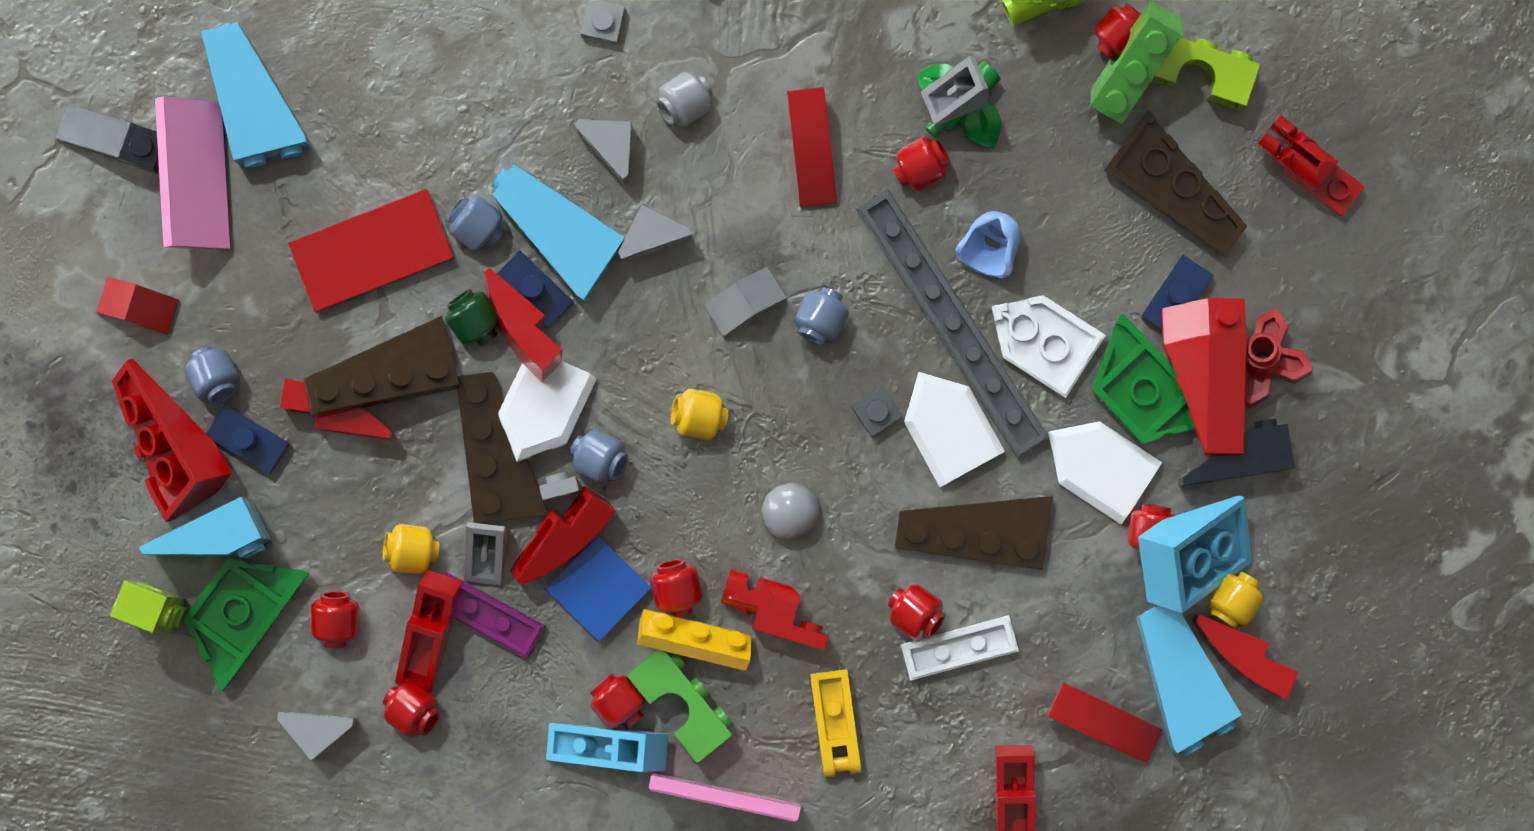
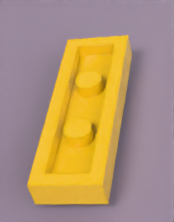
(694, 639)

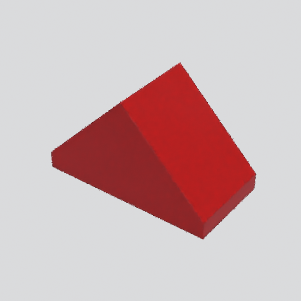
(137, 305)

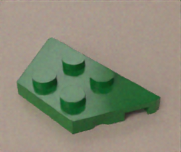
(1140, 386)
(239, 612)

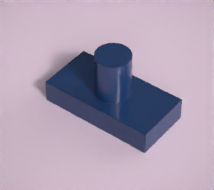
(1181, 286)
(536, 287)
(247, 439)

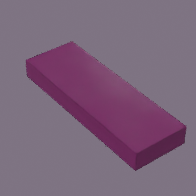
(496, 619)

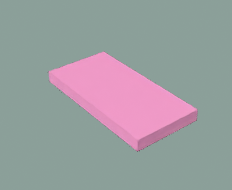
(192, 174)
(724, 797)

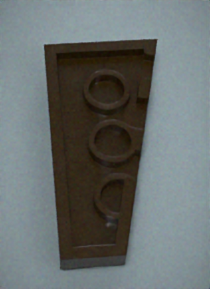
(1167, 180)
(393, 371)
(497, 483)
(986, 532)

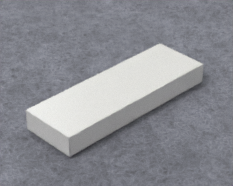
(959, 647)

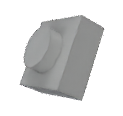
(602, 21)
(559, 486)

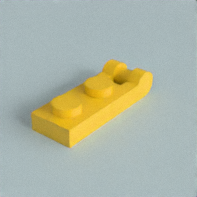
(835, 721)

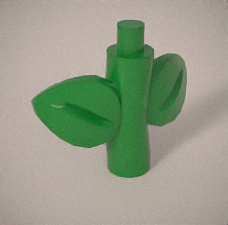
(980, 125)

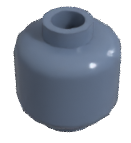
(475, 222)
(821, 316)
(212, 375)
(599, 456)

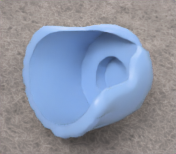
(987, 259)

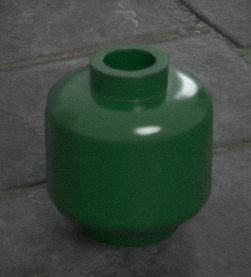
(472, 318)

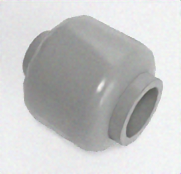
(684, 99)

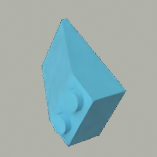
(226, 531)
(1194, 553)

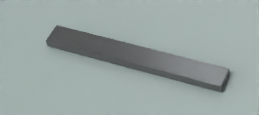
(952, 323)

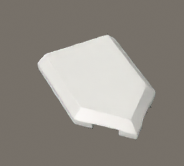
(1045, 341)
(544, 413)
(949, 428)
(1102, 467)

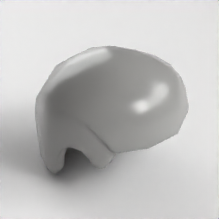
(791, 511)

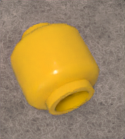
(698, 414)
(410, 549)
(1236, 600)

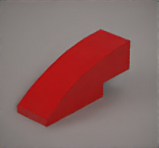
(811, 146)
(522, 327)
(351, 422)
(562, 536)
(428, 630)
(1246, 656)
(1104, 722)
(1014, 788)

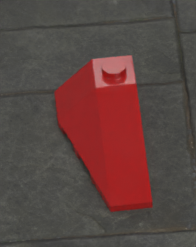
(1210, 365)
(178, 454)

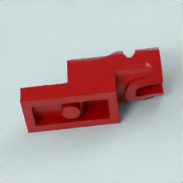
(1311, 166)
(774, 609)

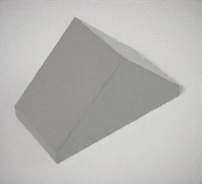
(956, 92)
(610, 141)
(652, 233)
(744, 301)
(485, 553)
(315, 732)

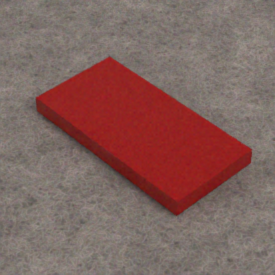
(371, 250)

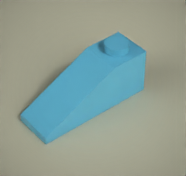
(607, 747)

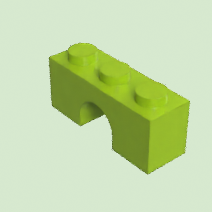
(1230, 74)
(149, 607)

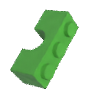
(1148, 47)
(705, 727)

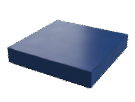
(598, 588)

